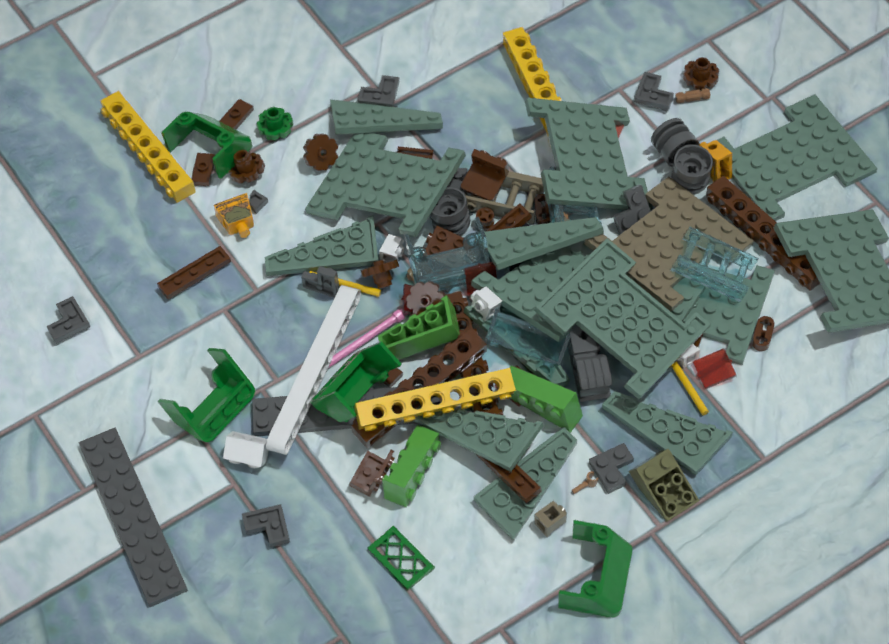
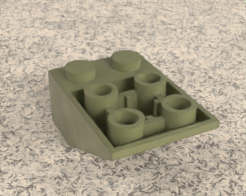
(664, 484)

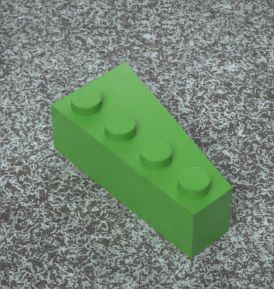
(423, 331)
(546, 399)
(410, 466)

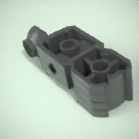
(589, 368)

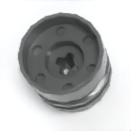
(671, 137)
(692, 168)
(451, 211)

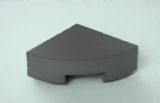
(257, 201)

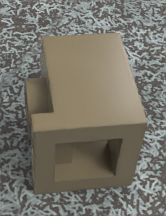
(550, 511)

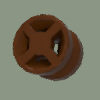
(487, 215)

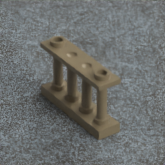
(515, 182)

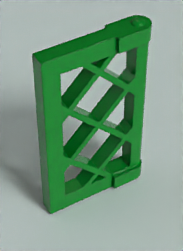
(383, 559)

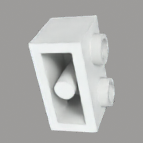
(245, 449)

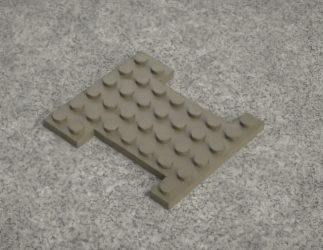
(658, 241)

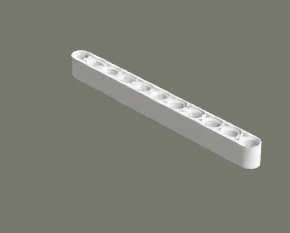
(313, 370)

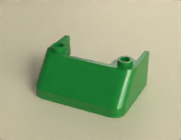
(226, 137)
(354, 380)
(220, 406)
(606, 596)

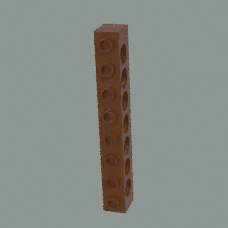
(754, 224)
(479, 366)
(446, 373)

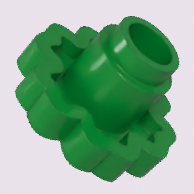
(274, 123)

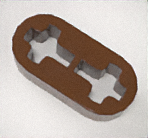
(539, 210)
(759, 332)

